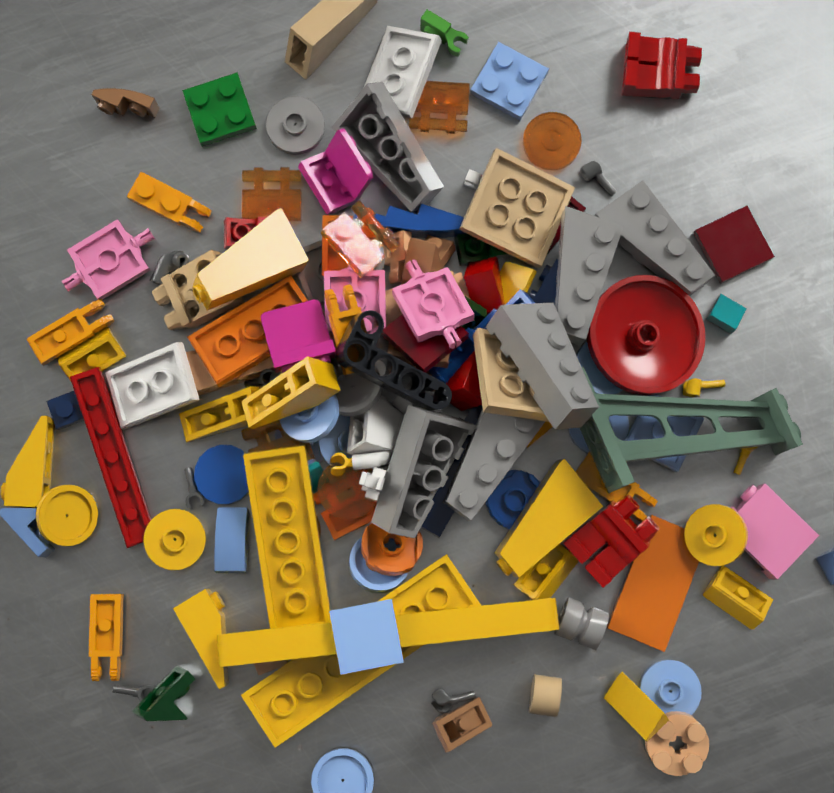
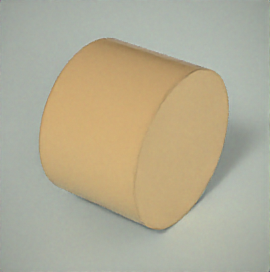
(545, 695)

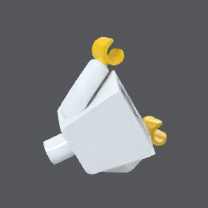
(370, 438)

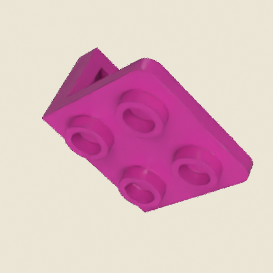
(337, 174)
(297, 333)

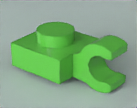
(436, 25)

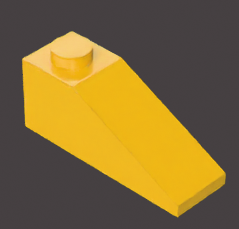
(292, 392)
(216, 416)
(31, 471)
(203, 621)

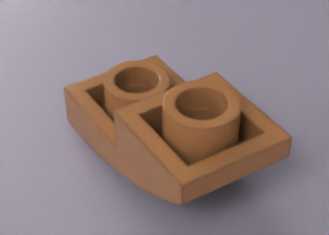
(118, 100)

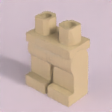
(178, 291)

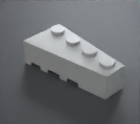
(390, 146)
(656, 239)
(583, 264)
(545, 361)
(487, 459)
(418, 468)

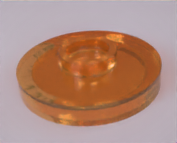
(555, 153)
(337, 499)

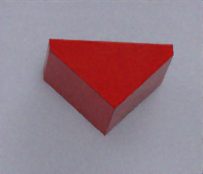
(485, 283)
(465, 385)

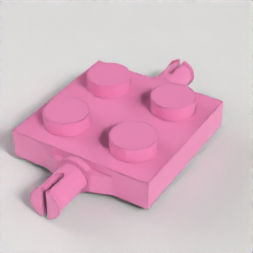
(108, 260)
(368, 291)
(433, 304)

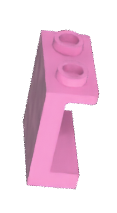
(774, 530)

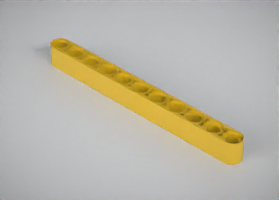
(413, 630)

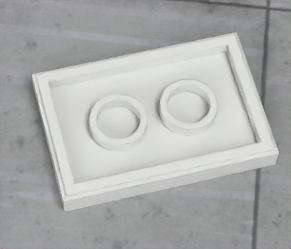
(404, 65)
(152, 385)

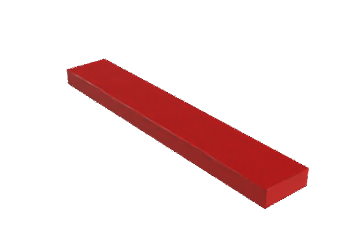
(112, 454)

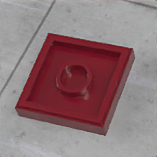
(733, 244)
(422, 354)

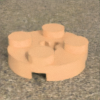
(690, 756)

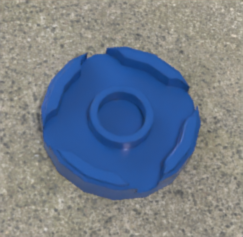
(222, 475)
(511, 497)

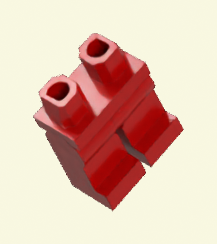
(658, 67)
(622, 535)

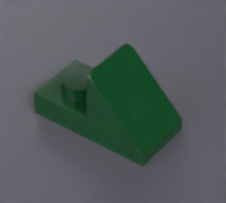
(160, 703)

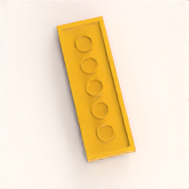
(287, 536)

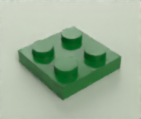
(219, 109)

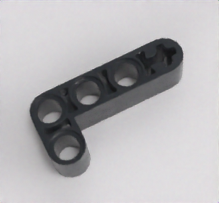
(395, 367)

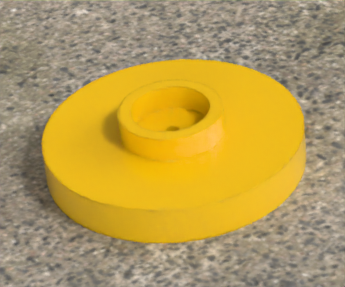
(80, 518)
(730, 533)
(170, 553)

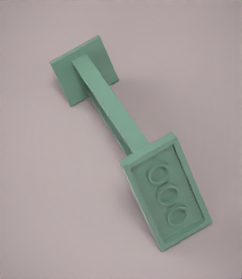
(612, 453)

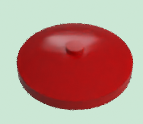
(646, 335)

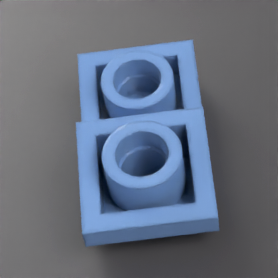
(231, 540)

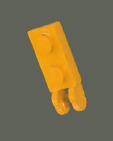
(166, 201)
(340, 320)
(68, 332)
(590, 476)
(106, 633)

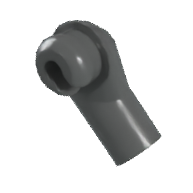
(168, 263)

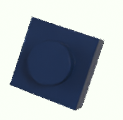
(65, 410)

